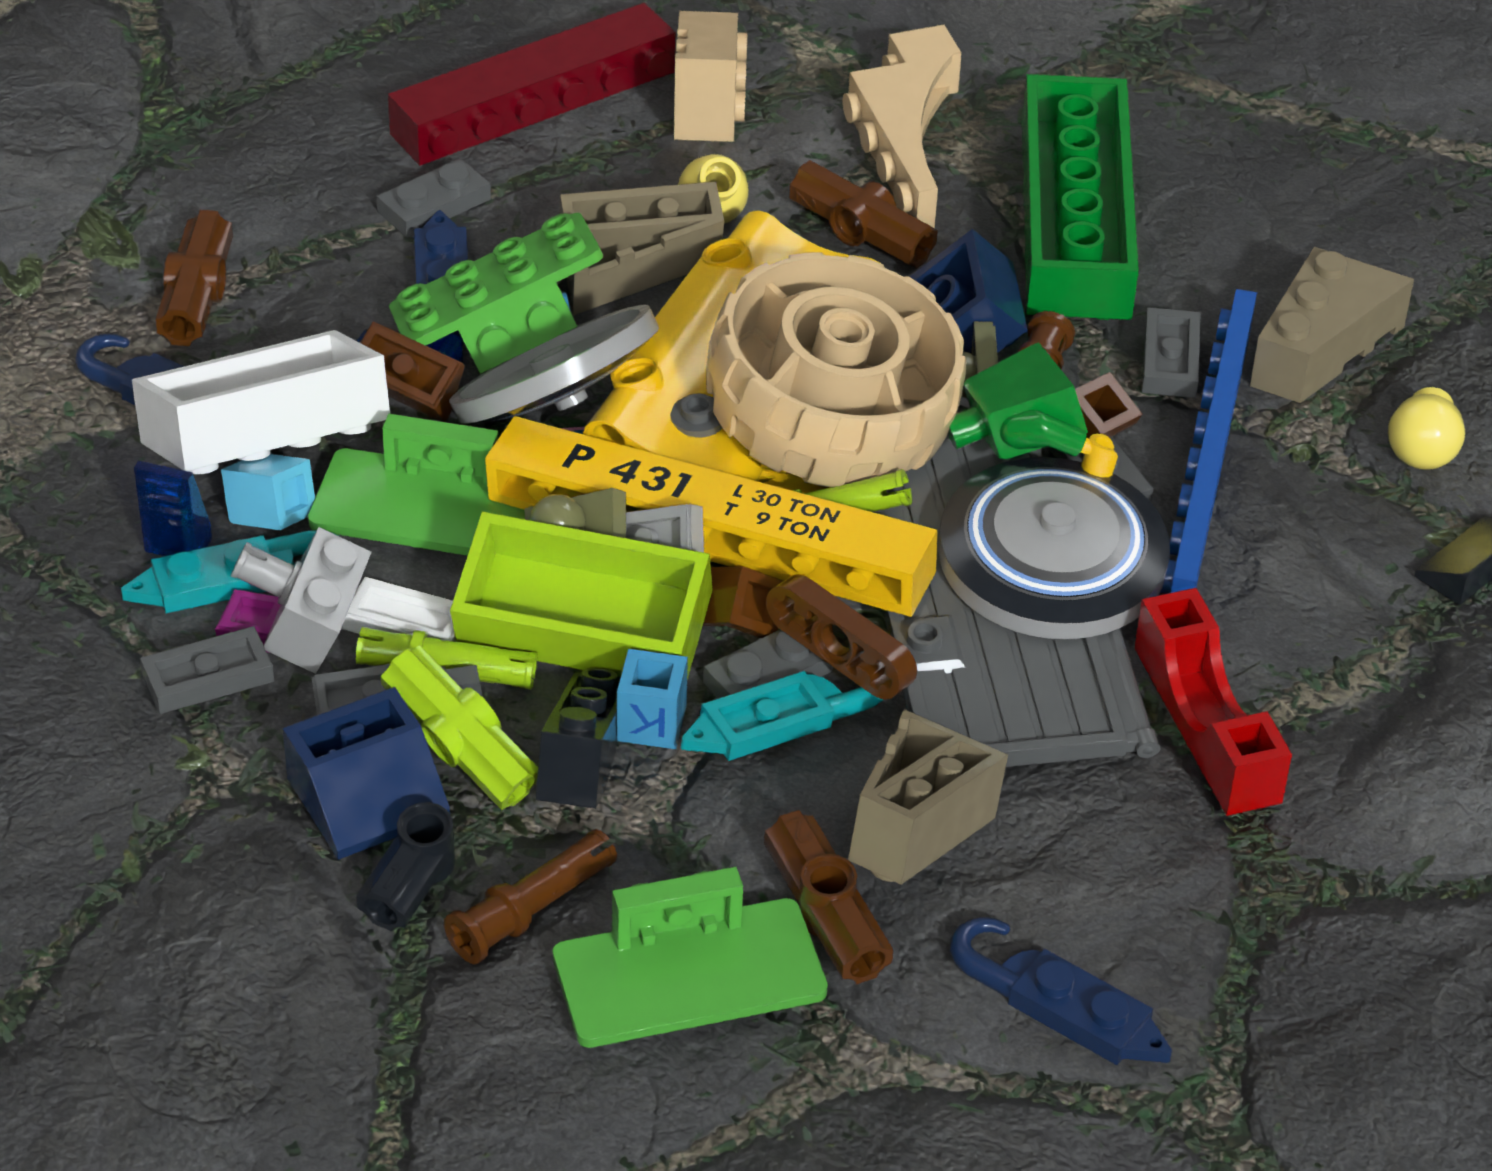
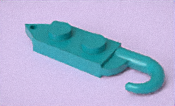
(205, 573)
(772, 715)

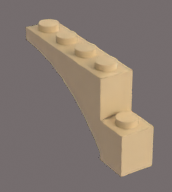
(894, 109)

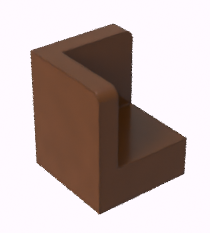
(740, 600)

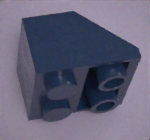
(361, 770)

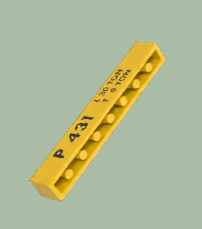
(744, 520)

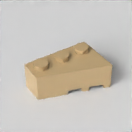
(709, 76)

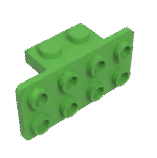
(504, 298)
(417, 493)
(686, 960)

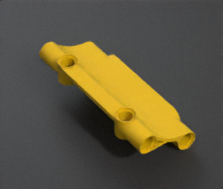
(677, 354)

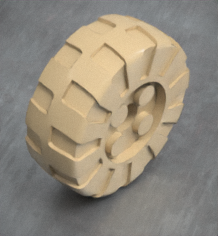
(835, 369)

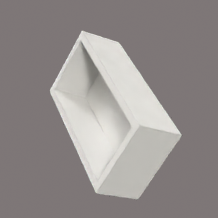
(261, 401)

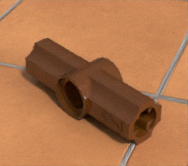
(863, 214)
(194, 278)
(828, 897)

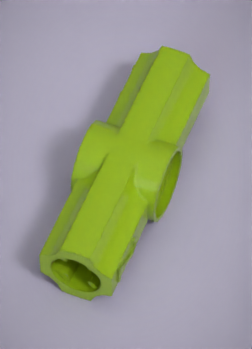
(461, 727)

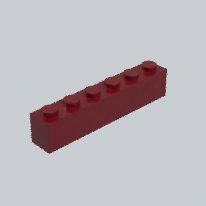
(531, 83)

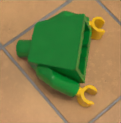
(1028, 407)

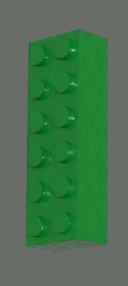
(1078, 197)

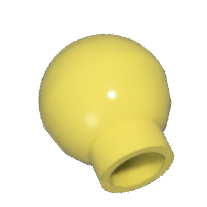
(729, 179)
(1427, 429)

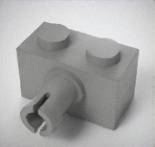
(310, 593)

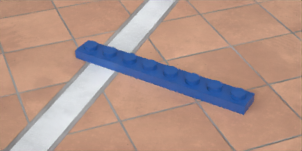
(1211, 432)

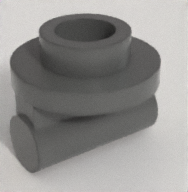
(695, 416)

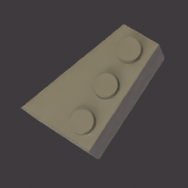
(643, 237)
(1326, 320)
(924, 798)

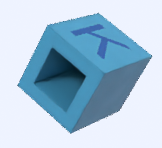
(652, 698)

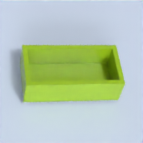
(579, 594)

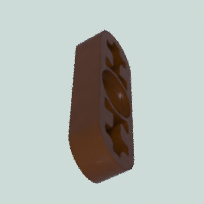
(874, 657)

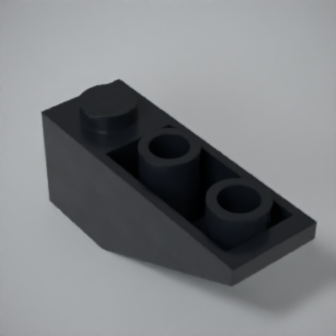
(580, 740)

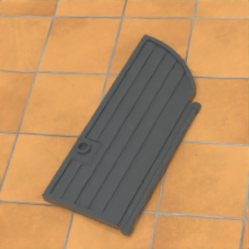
(1002, 686)

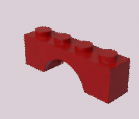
(1236, 751)

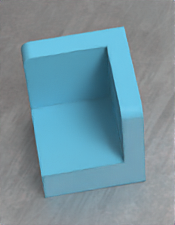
(268, 491)

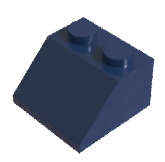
(976, 285)

